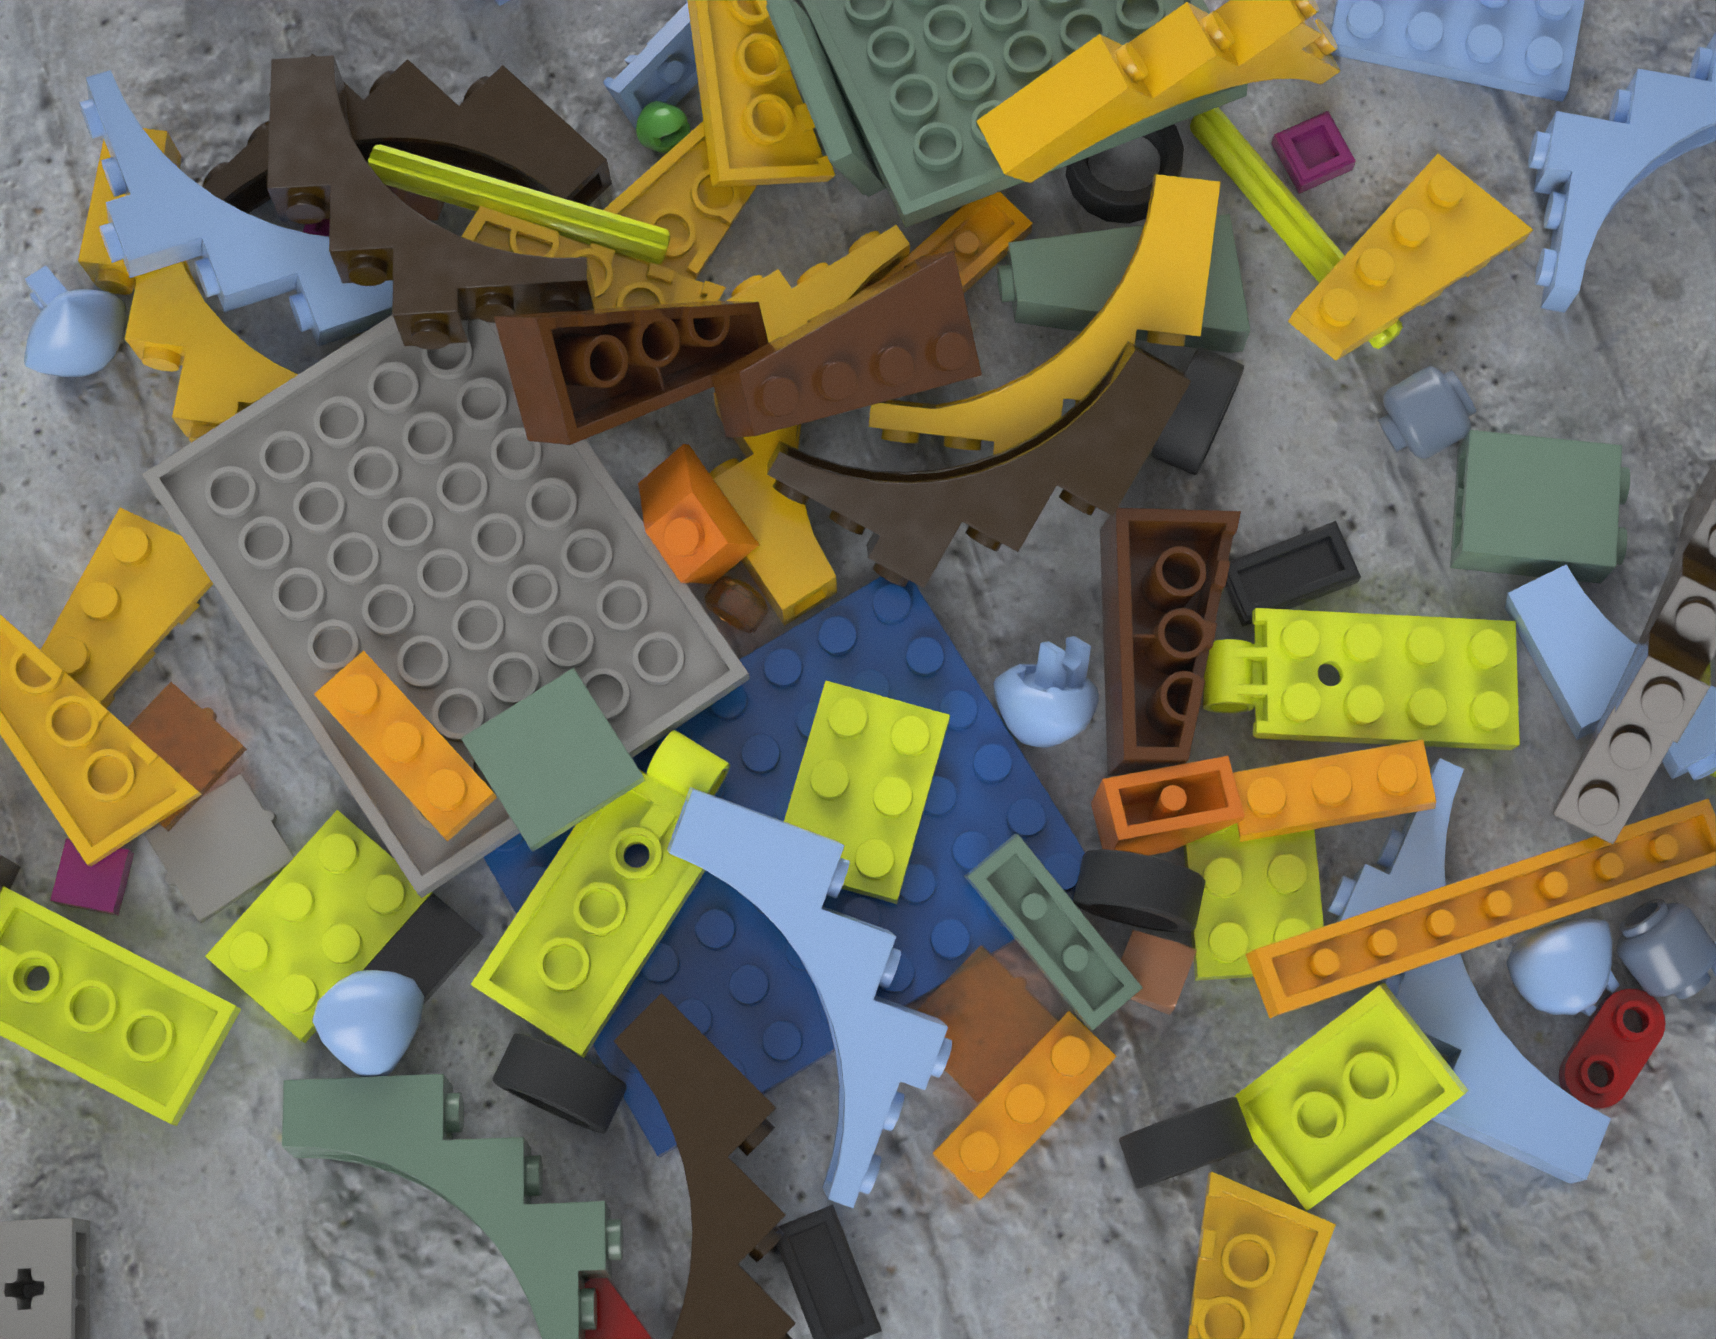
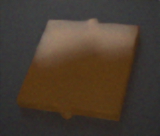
(187, 741)
(988, 1020)

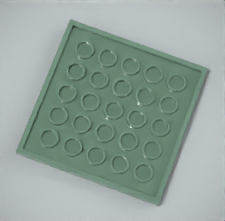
(934, 67)

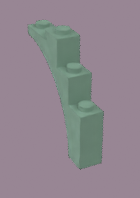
(408, 1130)

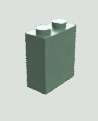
(1538, 506)

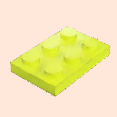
(868, 782)
(1251, 897)
(317, 923)
(1347, 1096)

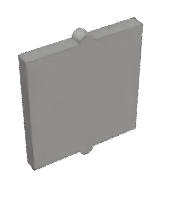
(221, 848)

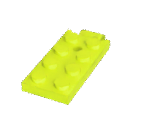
(1397, 681)
(595, 915)
(106, 1010)

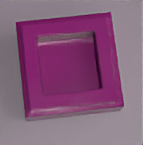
(1313, 152)
(94, 887)

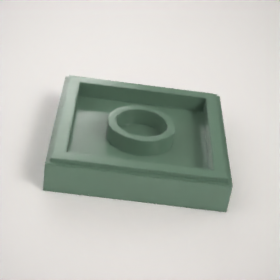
(553, 759)

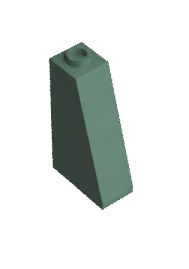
(1071, 276)

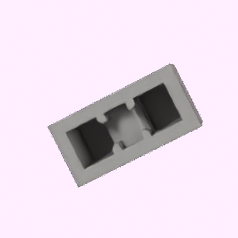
(51, 1253)

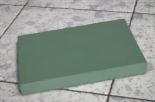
(823, 97)

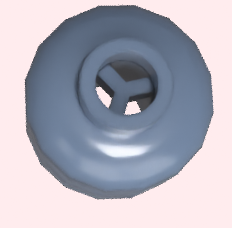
(1427, 412)
(1666, 949)

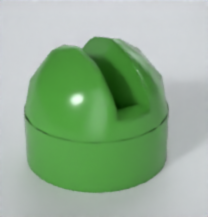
(661, 120)

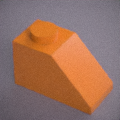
(692, 519)
(1166, 806)

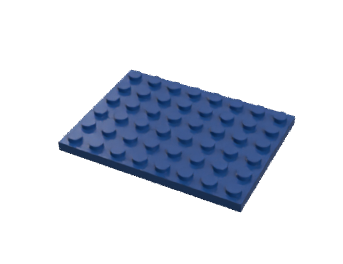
(721, 953)

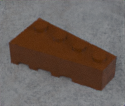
(869, 350)
(616, 364)
(1159, 623)

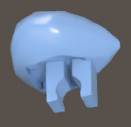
(74, 330)
(1050, 698)
(1564, 966)
(369, 1020)

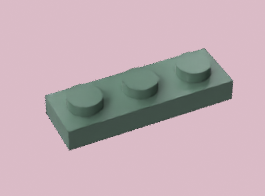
(1053, 932)

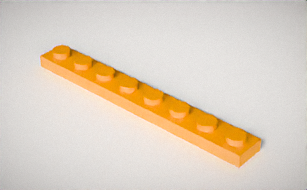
(1483, 909)

